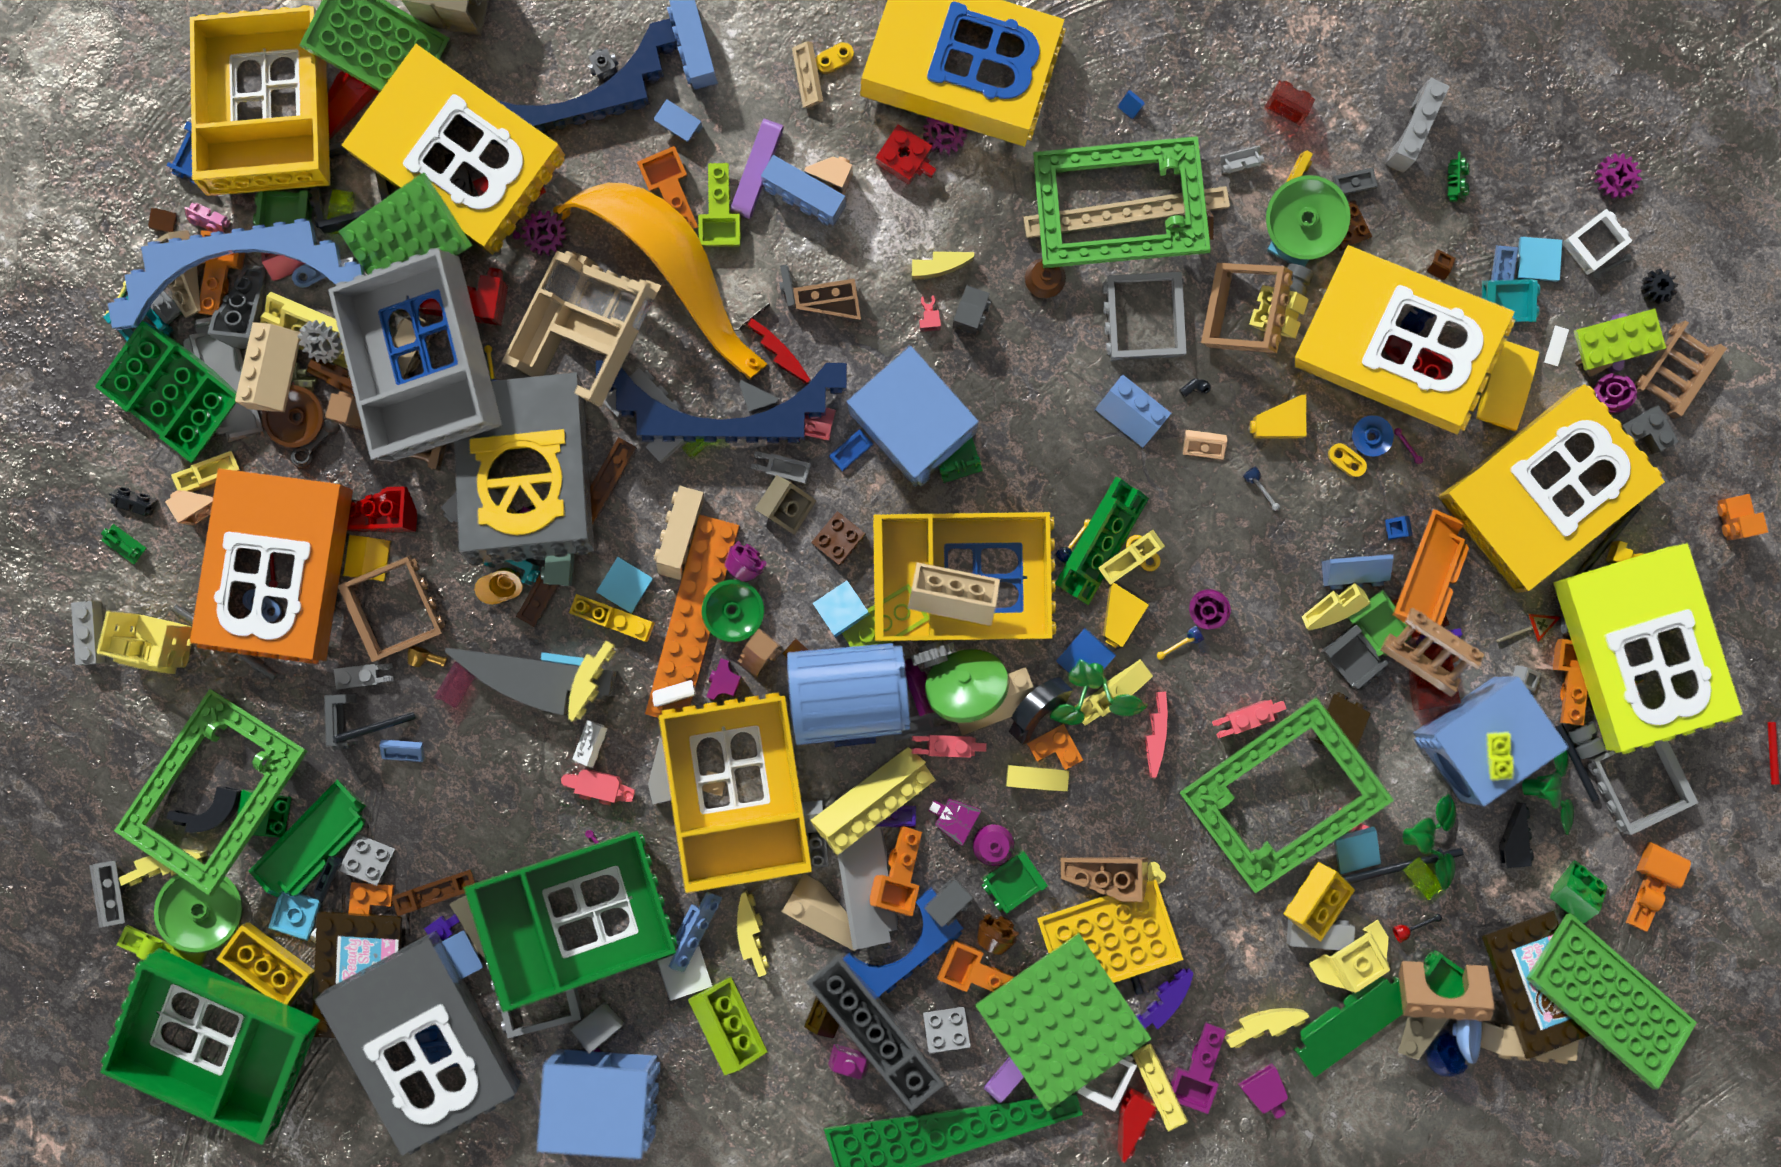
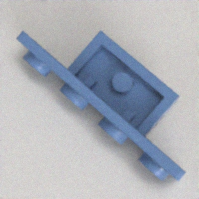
(693, 929)

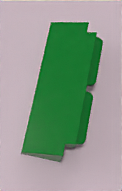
(310, 841)
(1345, 1029)

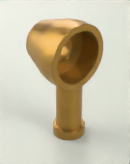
(418, 655)

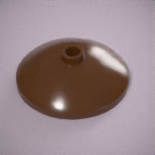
(284, 427)

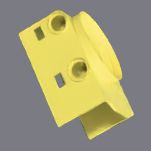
(150, 646)

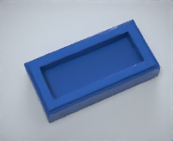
(851, 450)

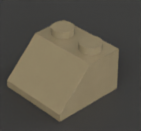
(785, 504)

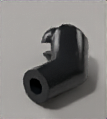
(1195, 385)

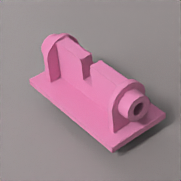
(198, 215)

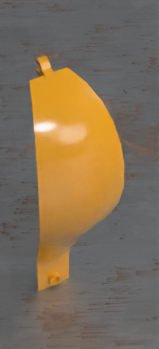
(677, 254)

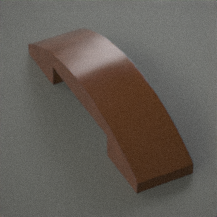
(432, 892)

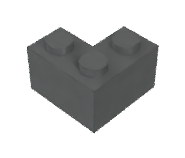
(971, 309)
(1653, 428)
(948, 902)

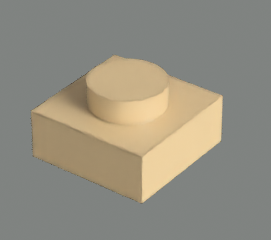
(714, 788)

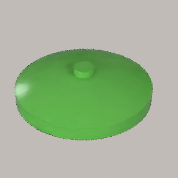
(1308, 217)
(967, 686)
(196, 920)

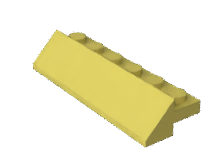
(294, 316)
(872, 800)

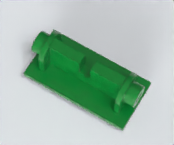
(123, 543)

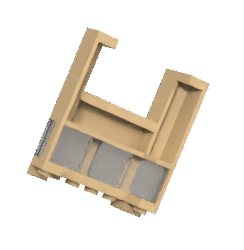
(584, 308)

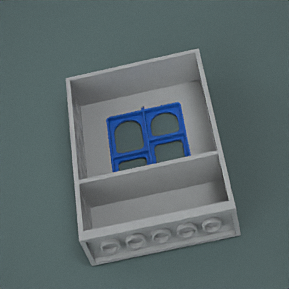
(431, 407)

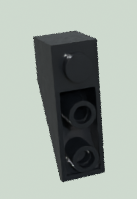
(1515, 843)

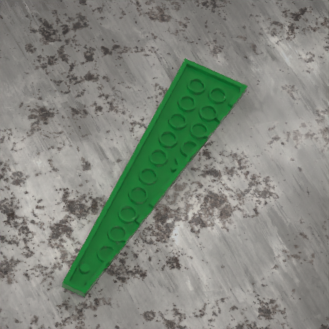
(938, 1135)

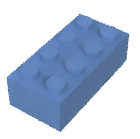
(693, 44)
(803, 190)

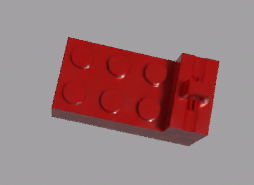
(486, 302)

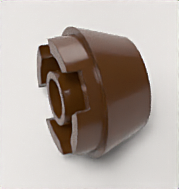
(1044, 281)
(996, 934)

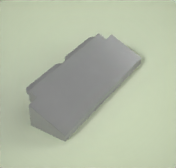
(228, 364)
(858, 868)

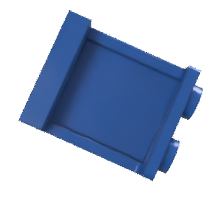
(183, 161)

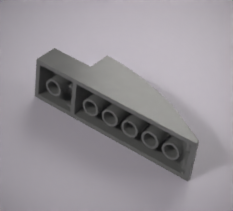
(530, 680)
(876, 1032)

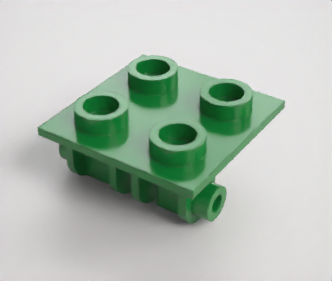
(1458, 170)
(961, 463)

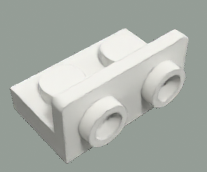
(590, 743)

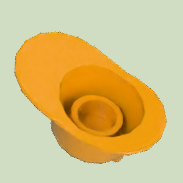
(498, 586)

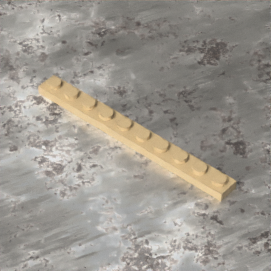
(1126, 212)

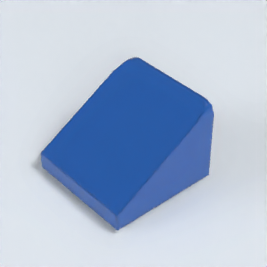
(1131, 104)
(1398, 527)

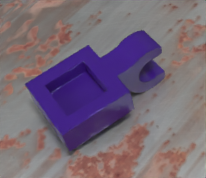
(443, 926)

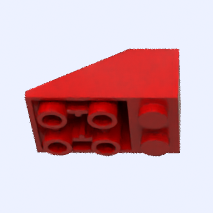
(1134, 1114)

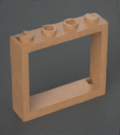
(1218, 301)
(361, 621)

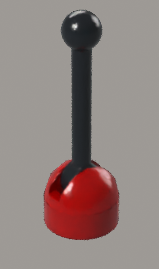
(1403, 933)

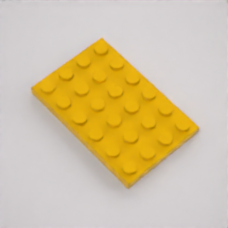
(1121, 934)

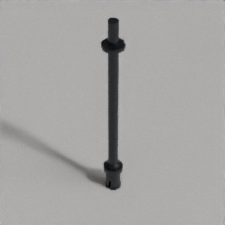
(1398, 867)

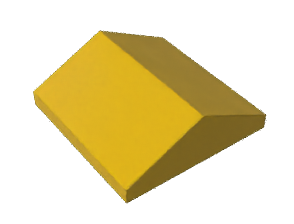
(366, 555)

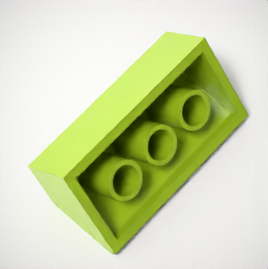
(727, 1026)

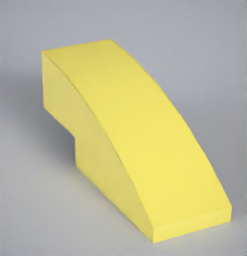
(942, 264)
(204, 472)
(1131, 557)
(1336, 607)
(1037, 778)

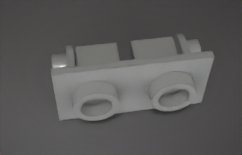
(1241, 159)

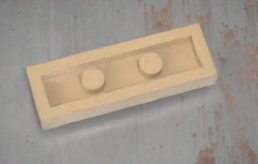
(807, 74)

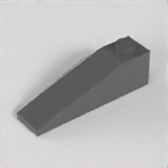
(240, 308)

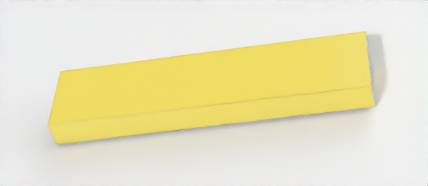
(1159, 1087)

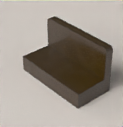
(821, 1021)

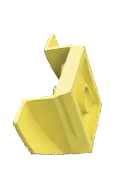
(1356, 963)

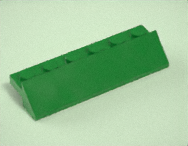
(1101, 540)

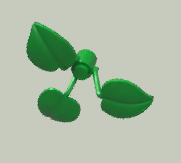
(1092, 676)
(1552, 790)
(1424, 834)

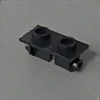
(124, 498)

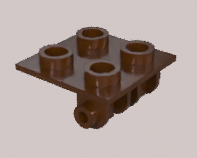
(1358, 229)
(838, 538)

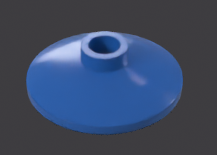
(1382, 434)

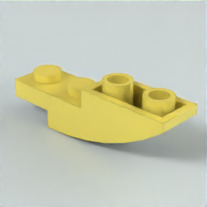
(1125, 682)
(583, 687)
(152, 867)
(747, 925)
(1273, 1020)

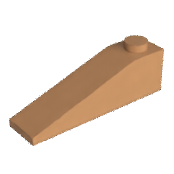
(1115, 876)

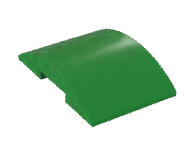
(168, 390)

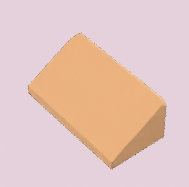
(1204, 444)

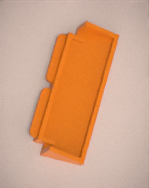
(1433, 568)

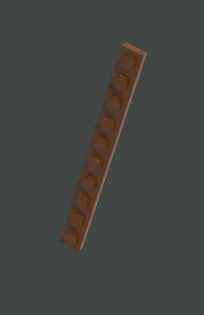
(600, 492)

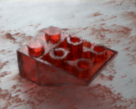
(1426, 695)

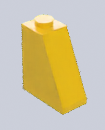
(1282, 421)
(1122, 615)

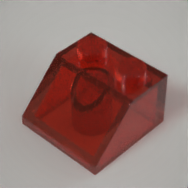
(1290, 102)

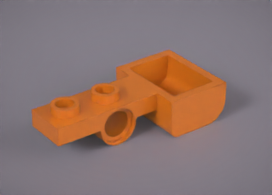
(662, 173)
(215, 280)
(1573, 690)
(1660, 869)
(896, 890)
(964, 967)

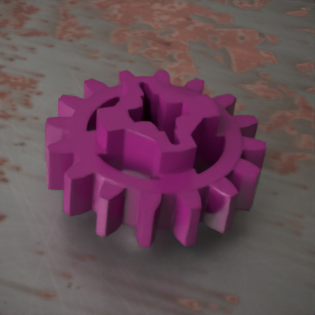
(952, 137)
(1625, 171)
(540, 240)

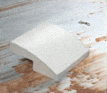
(684, 983)

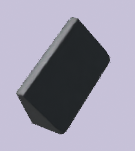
(327, 878)

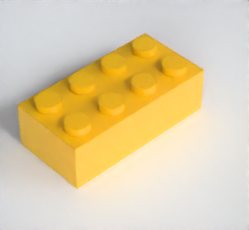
(265, 964)

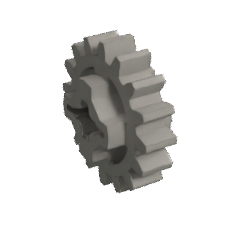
(320, 341)
(933, 654)

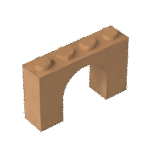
(1422, 1002)

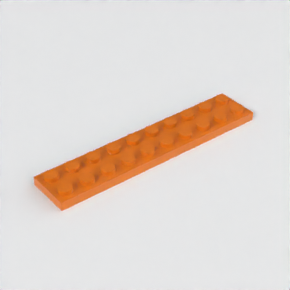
(687, 633)

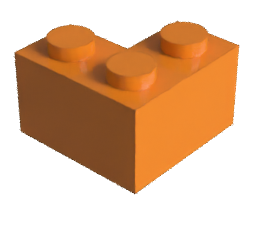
(1739, 518)

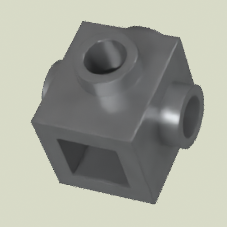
(606, 70)

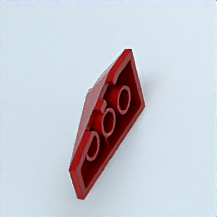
(384, 512)

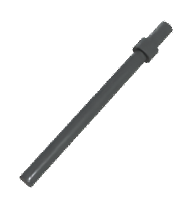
(257, 664)

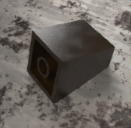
(1349, 717)

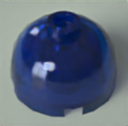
(1445, 1056)

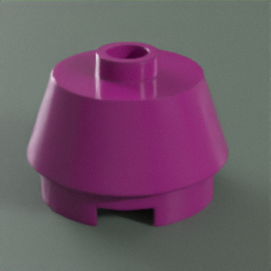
(1616, 392)
(744, 562)
(1209, 609)
(993, 845)

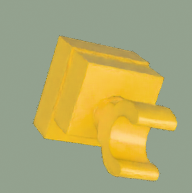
(1619, 552)

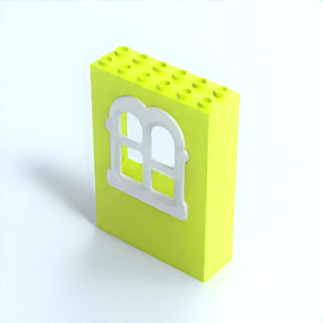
(1636, 602)

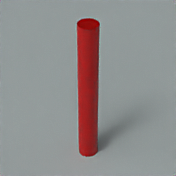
(1773, 753)

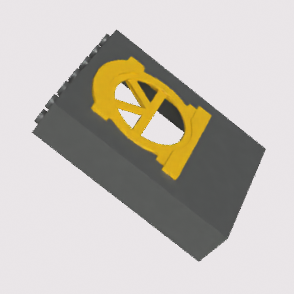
(552, 420)

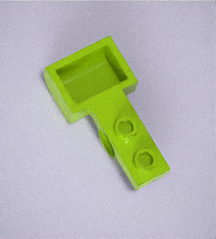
(719, 226)
(143, 944)

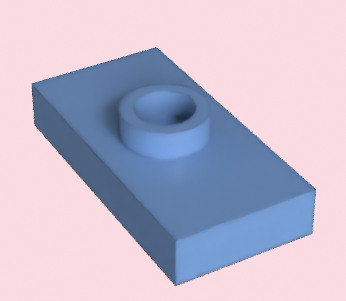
(1504, 263)
(402, 750)

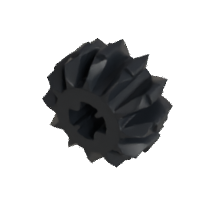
(1666, 283)

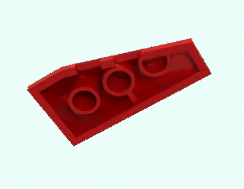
(346, 99)
(1427, 362)

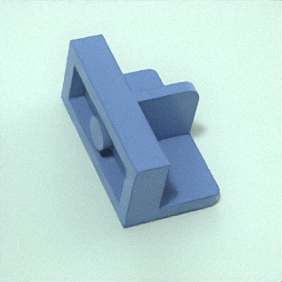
(677, 121)
(462, 954)

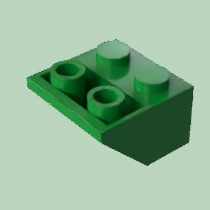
(275, 820)
(1579, 892)

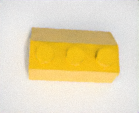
(1319, 901)

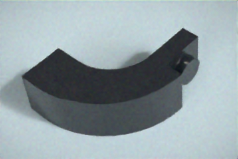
(1036, 706)
(221, 811)

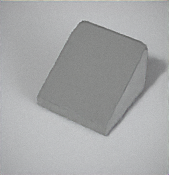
(1528, 676)

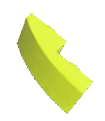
(1499, 755)

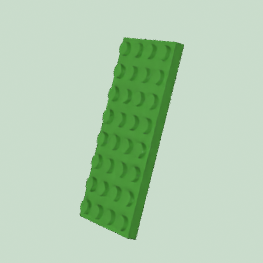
(1611, 1001)

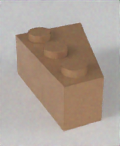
(344, 410)
(759, 652)

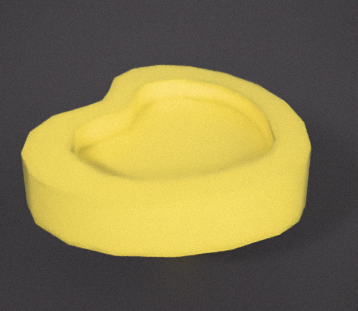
(1155, 873)

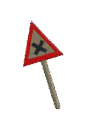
(1539, 624)

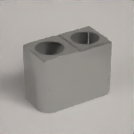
(597, 1027)

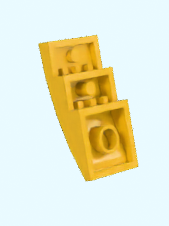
(1508, 387)

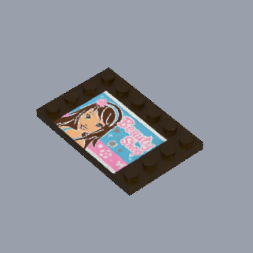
(345, 947)
(1536, 1019)

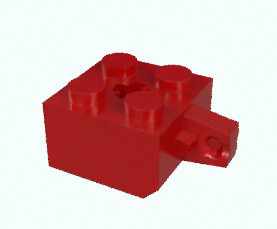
(908, 167)

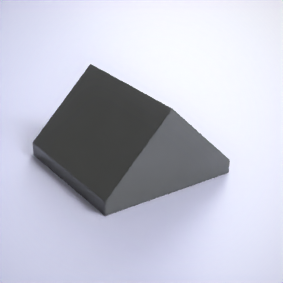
(757, 399)

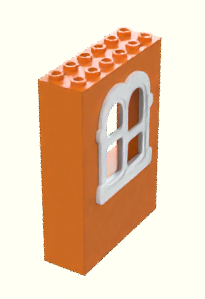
(280, 517)

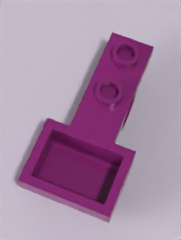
(1194, 1086)

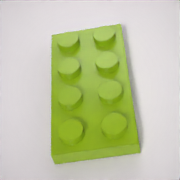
(1619, 339)
(864, 631)

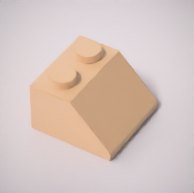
(832, 172)
(189, 507)

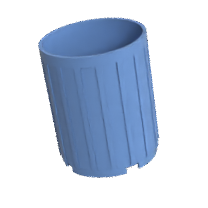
(848, 693)

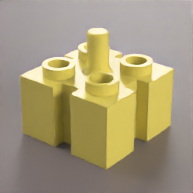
(1296, 306)

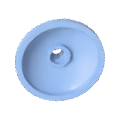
(1468, 1038)

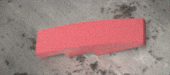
(1156, 742)

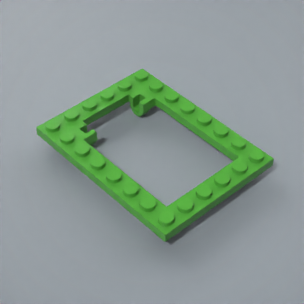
(1177, 153)
(210, 715)
(1266, 865)

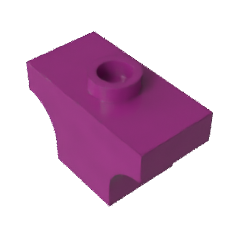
(723, 680)

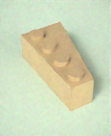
(679, 532)

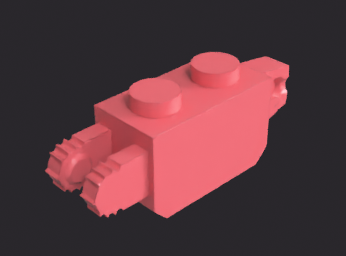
(1249, 717)
(949, 746)
(598, 785)

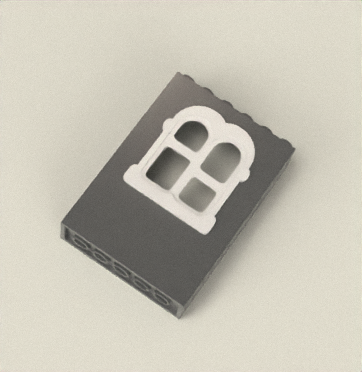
(393, 1004)

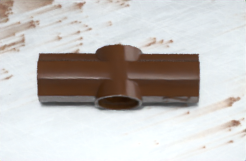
(333, 375)

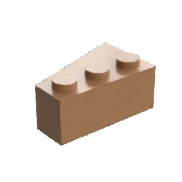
(829, 298)

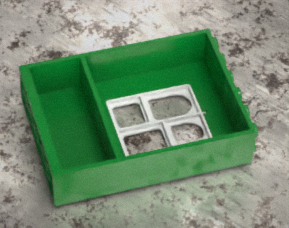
(523, 934)
(261, 1059)

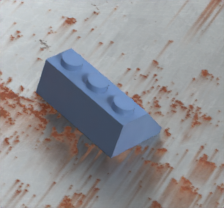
(1132, 411)
(1358, 570)

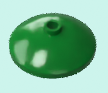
(747, 614)

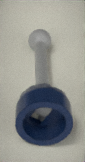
(1253, 476)

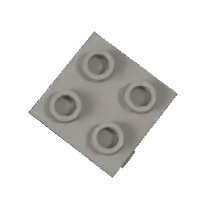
(366, 860)
(946, 1030)

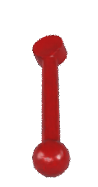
(273, 583)

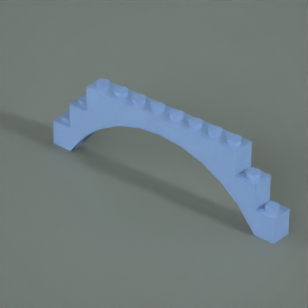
(172, 259)

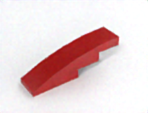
(784, 358)

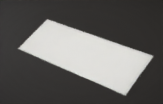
(1556, 346)

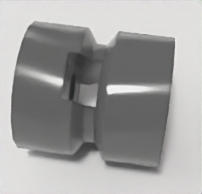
(1301, 277)
(1587, 741)

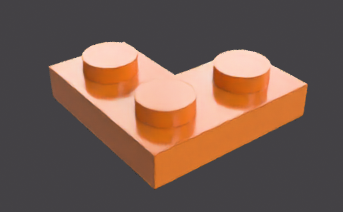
(1056, 741)
(365, 895)

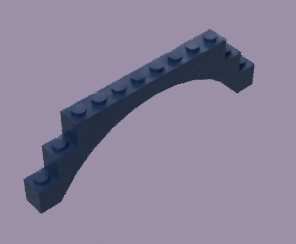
(620, 93)
(776, 424)

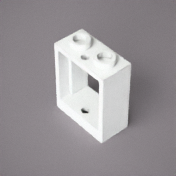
(1582, 255)
(1104, 1099)

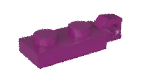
(916, 683)

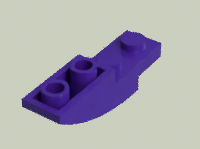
(1171, 996)

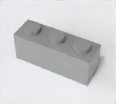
(87, 631)
(107, 894)
(1337, 937)

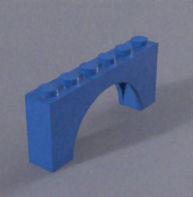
(932, 939)

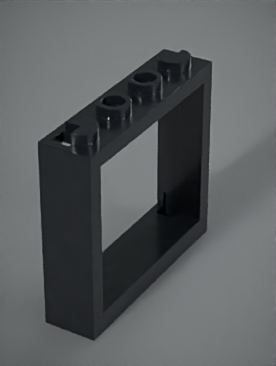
(337, 223)

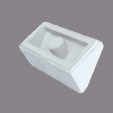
(673, 693)

